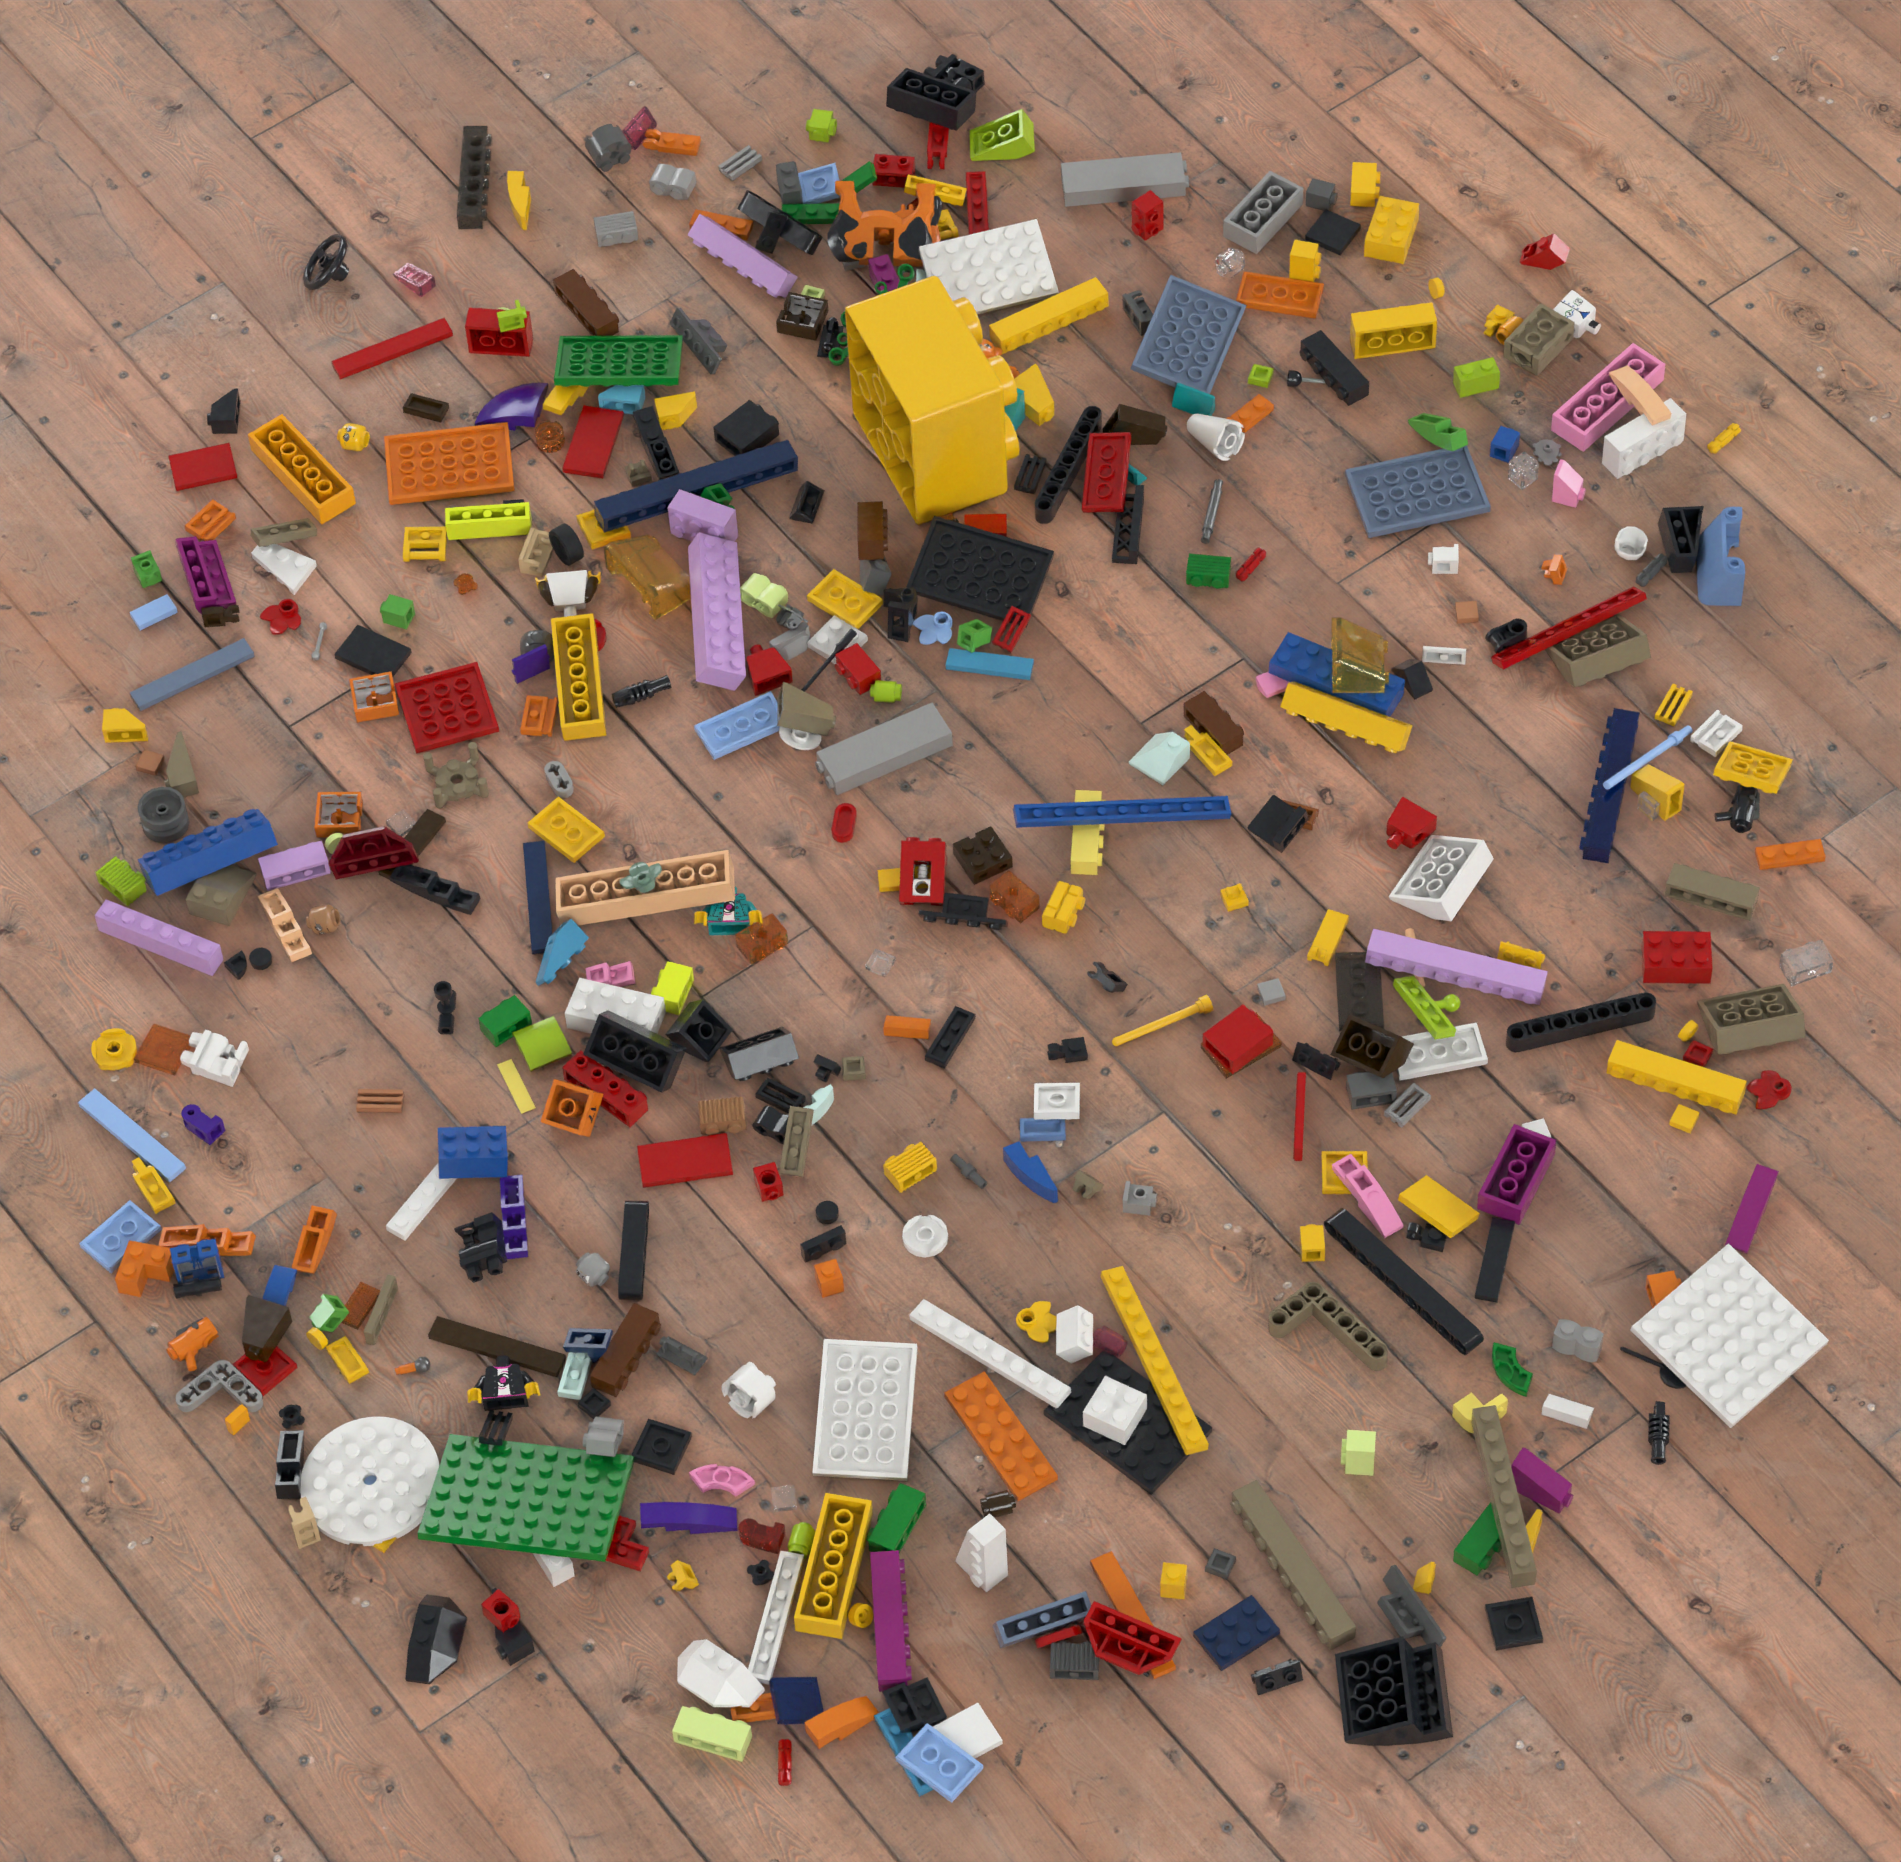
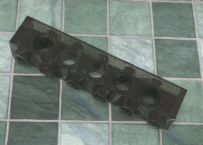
(473, 177)

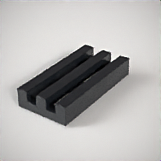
(1033, 461)
(777, 1099)
(487, 1425)

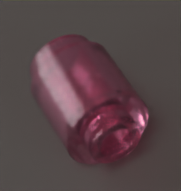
(1109, 1341)

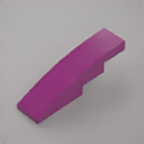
(1752, 1208)

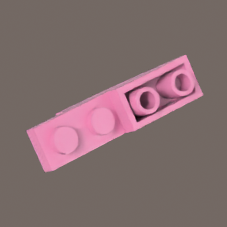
(1369, 1195)

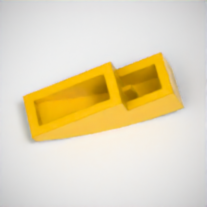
(519, 197)

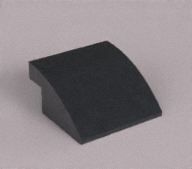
(1393, 1694)

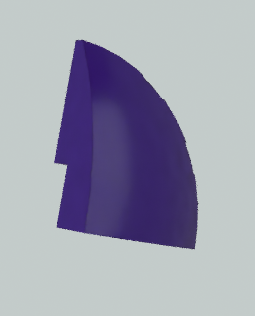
(515, 405)

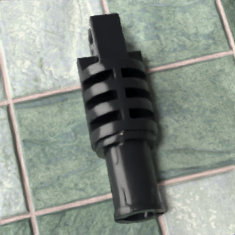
(640, 691)
(1658, 1433)

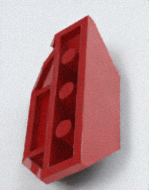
(1128, 1640)

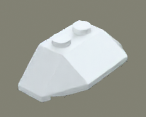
(716, 1676)

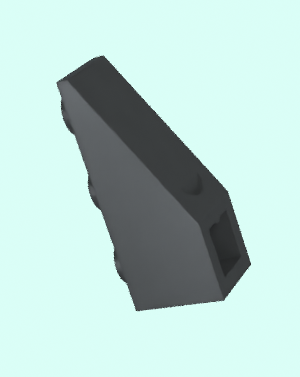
(874, 575)

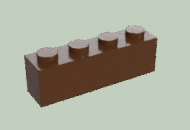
(585, 304)
(872, 530)
(625, 1350)

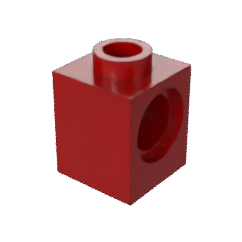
(768, 1174)
(497, 1602)

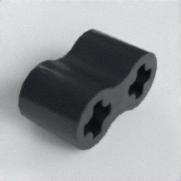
(771, 1124)

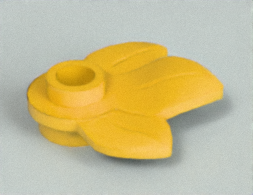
(1041, 1321)

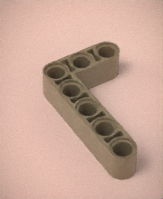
(1331, 1320)

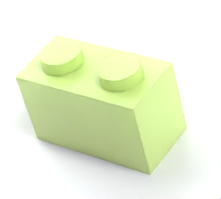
(1358, 1452)

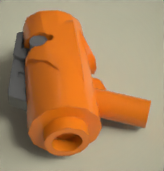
(190, 1340)

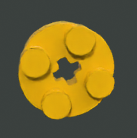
(114, 1060)

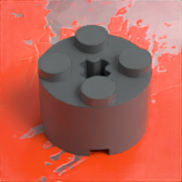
(608, 147)

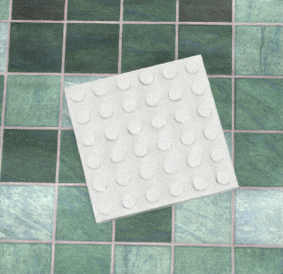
(1729, 1335)

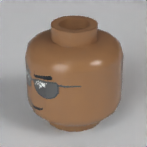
(323, 919)

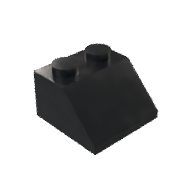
(699, 1030)

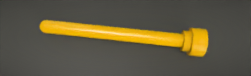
(1201, 1006)

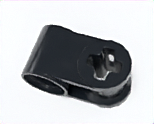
(1507, 634)

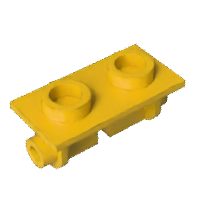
(1520, 955)

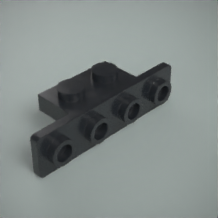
(965, 909)

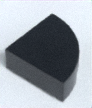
(237, 965)

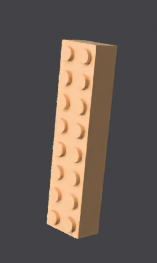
(680, 885)

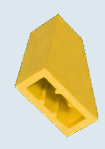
(1038, 400)
(1661, 787)

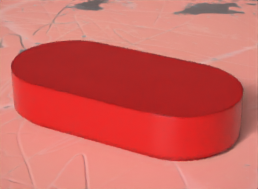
(844, 822)
(1058, 1636)

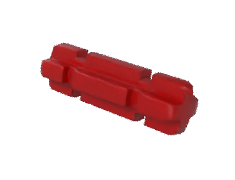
(1250, 564)
(784, 1762)

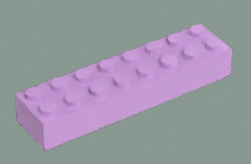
(716, 611)

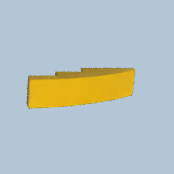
(562, 397)

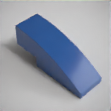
(1030, 1171)

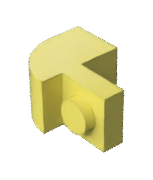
(1463, 1409)

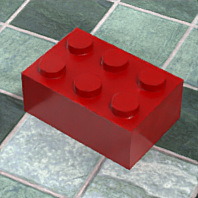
(485, 336)
(1677, 957)

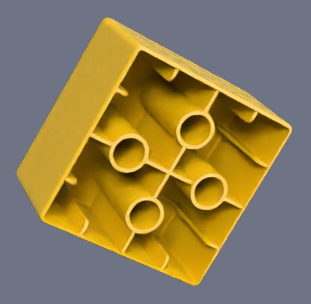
(931, 397)

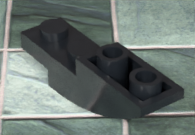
(655, 443)

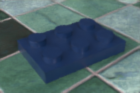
(1236, 1632)

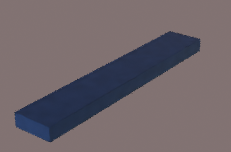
(537, 895)

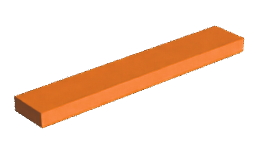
(1124, 1597)

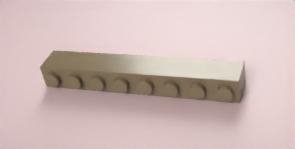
(1503, 1496)
(1293, 1565)

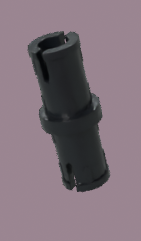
(197, 1287)

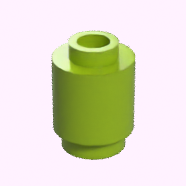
(886, 691)
(801, 1539)

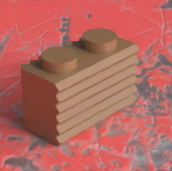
(722, 1115)

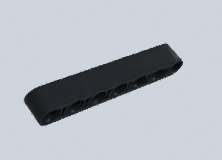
(1067, 465)
(1570, 1019)

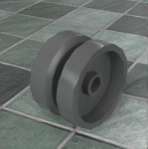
(163, 814)

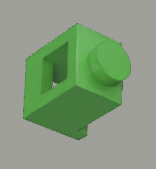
(146, 569)
(973, 635)
(329, 1313)

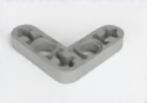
(219, 1381)

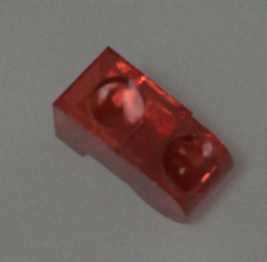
(762, 1536)

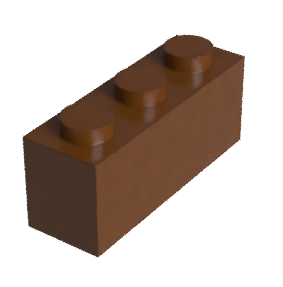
(1209, 718)

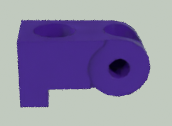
(201, 1124)

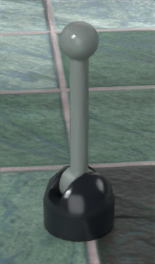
(1294, 379)

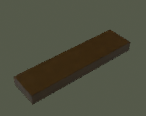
(421, 835)

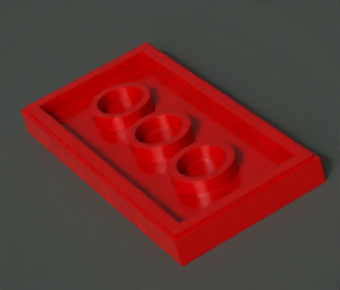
(593, 442)
(1106, 472)
(685, 1160)

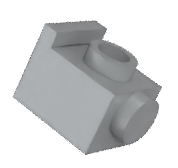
(1138, 1199)

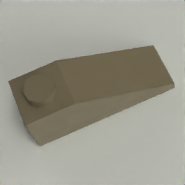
(180, 770)

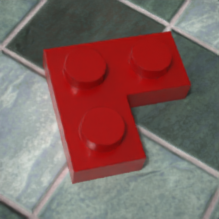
(624, 1551)

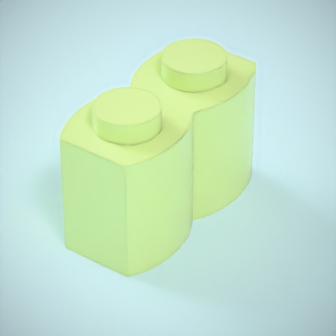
(763, 595)

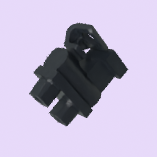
(957, 72)
(483, 1247)

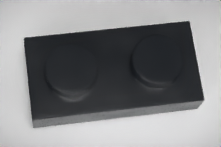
(823, 1243)

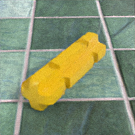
(1724, 438)

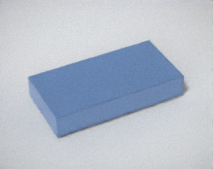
(1042, 1130)

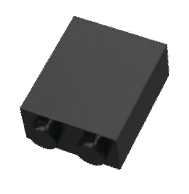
(746, 429)

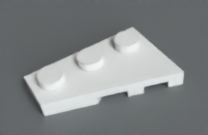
(286, 565)

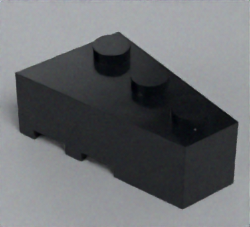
(1680, 536)

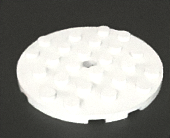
(363, 1448)

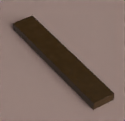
(496, 1345)

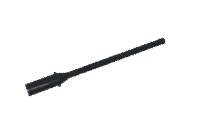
(839, 647)

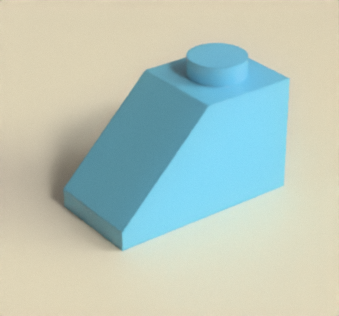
(623, 398)

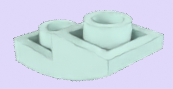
(821, 1102)

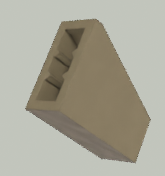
(803, 711)

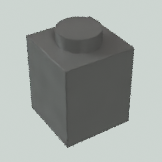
(1321, 194)

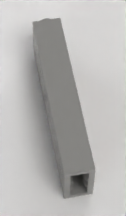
(1123, 179)
(883, 749)

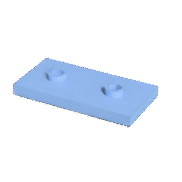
(739, 726)

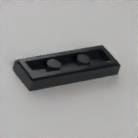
(950, 1037)

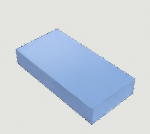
(153, 612)

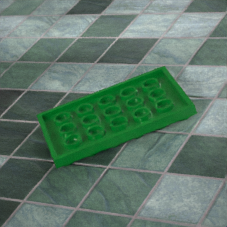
(618, 360)

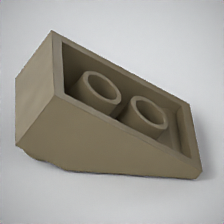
(219, 894)

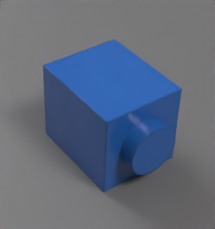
(1504, 444)

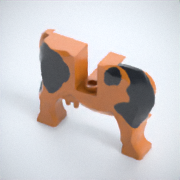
(854, 231)

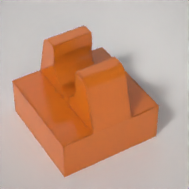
(1555, 569)

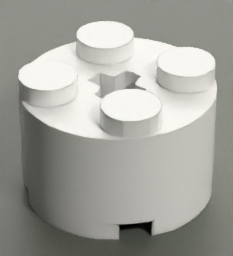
(749, 1390)

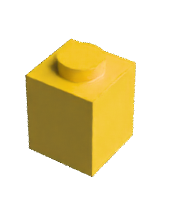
(1312, 1243)
(1173, 1580)

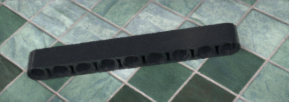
(1403, 1281)

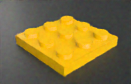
(1752, 767)

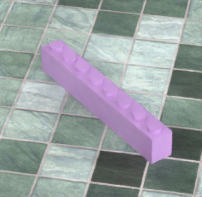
(1456, 967)

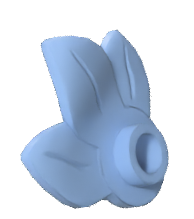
(934, 628)

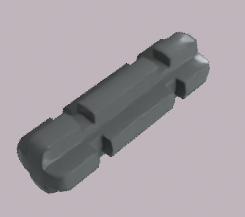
(1651, 570)

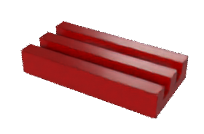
(1003, 645)

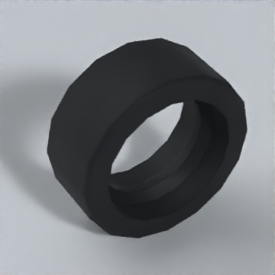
(566, 544)

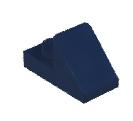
(589, 1341)

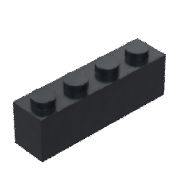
(1334, 368)

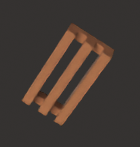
(380, 1097)

